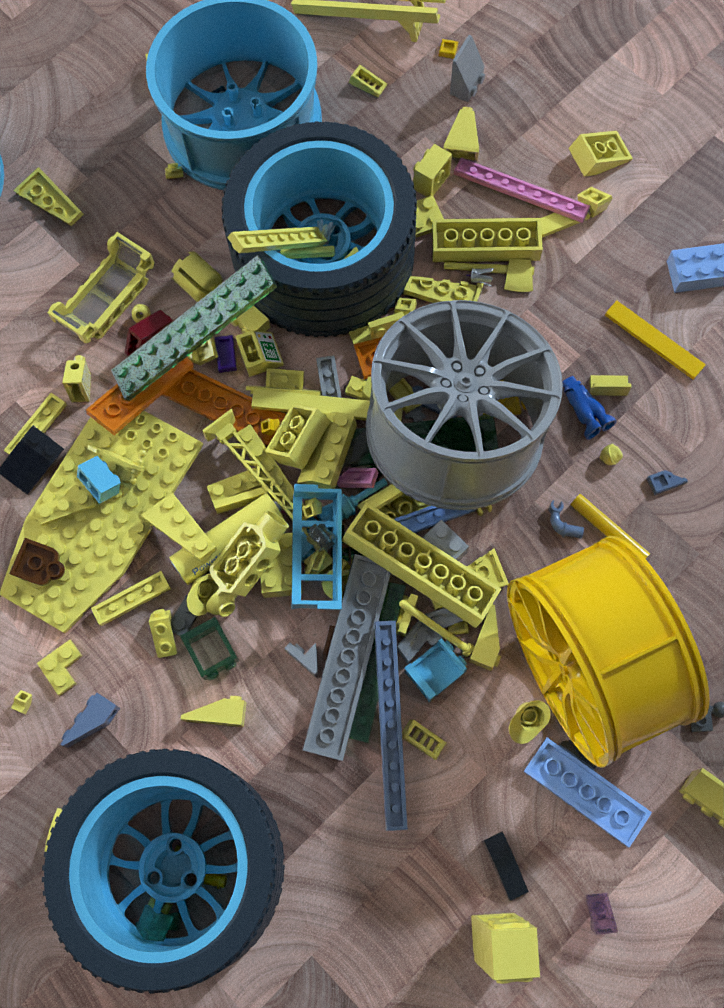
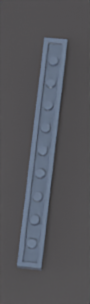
(390, 726)

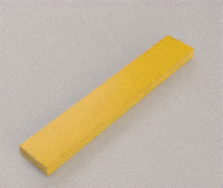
(655, 340)

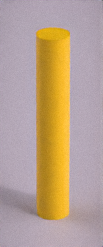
(604, 523)

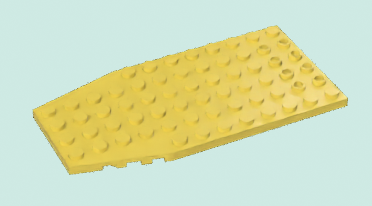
(104, 539)

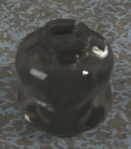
(320, 537)

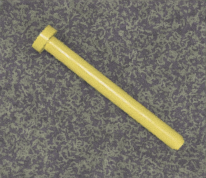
(466, 648)

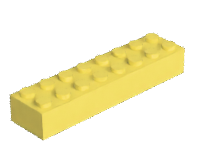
(421, 565)

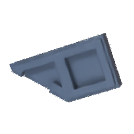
(664, 481)

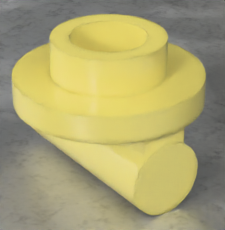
(173, 171)

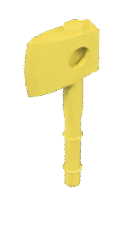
(518, 272)

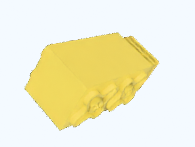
(505, 947)

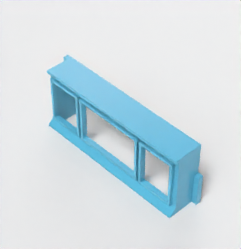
(310, 491)

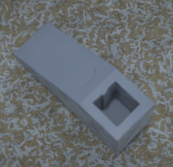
(94, 718)

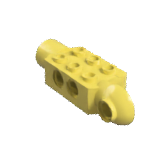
(245, 561)

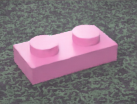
(358, 478)

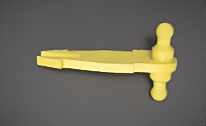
(137, 465)

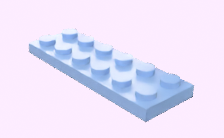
(587, 792)

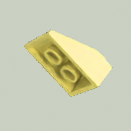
(599, 152)

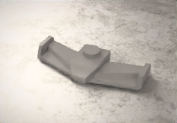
(422, 633)

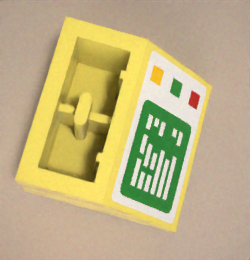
(259, 351)

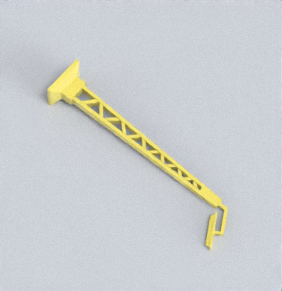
(223, 431)

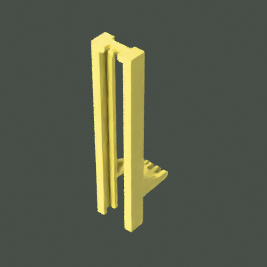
(408, 16)

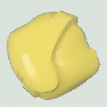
(136, 316)
(611, 454)

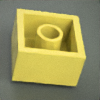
(432, 170)

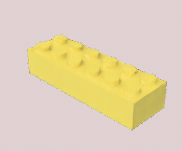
(486, 239)

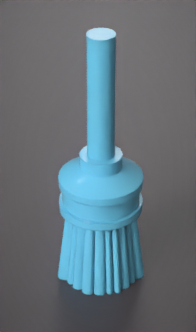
(349, 503)

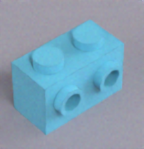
(98, 479)

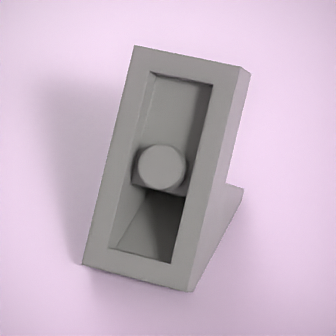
(308, 661)

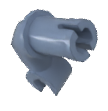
(562, 527)

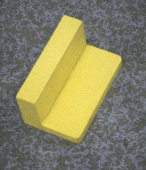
(609, 385)

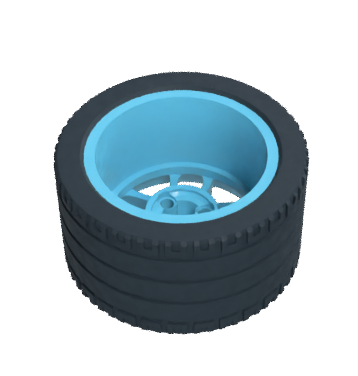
(326, 163)
(81, 853)

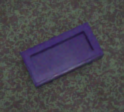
(226, 353)

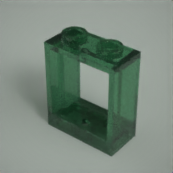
(200, 632)

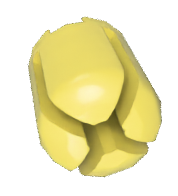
(196, 276)

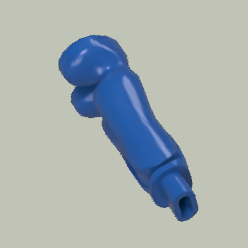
(587, 408)

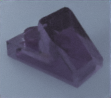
(601, 914)

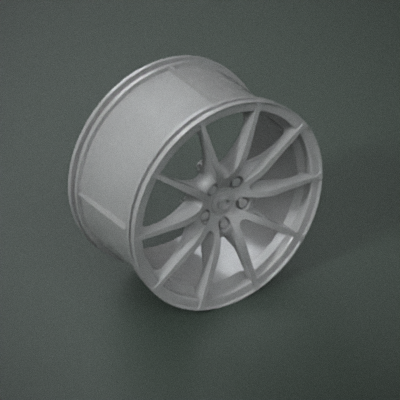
(470, 352)

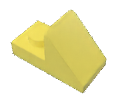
(595, 199)
(359, 388)

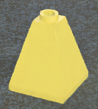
(463, 137)

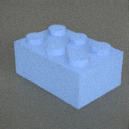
(697, 268)

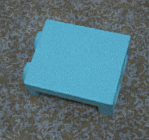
(436, 669)

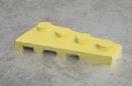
(175, 522)

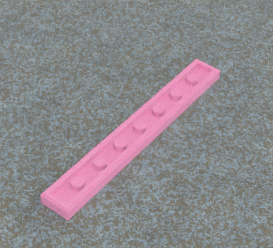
(522, 190)

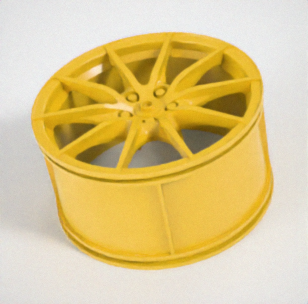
(608, 649)

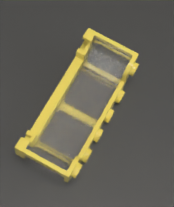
(106, 291)

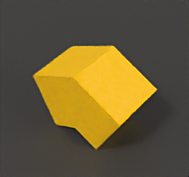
(270, 426)

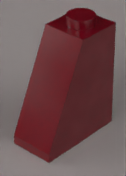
(145, 330)

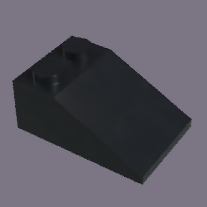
(30, 460)

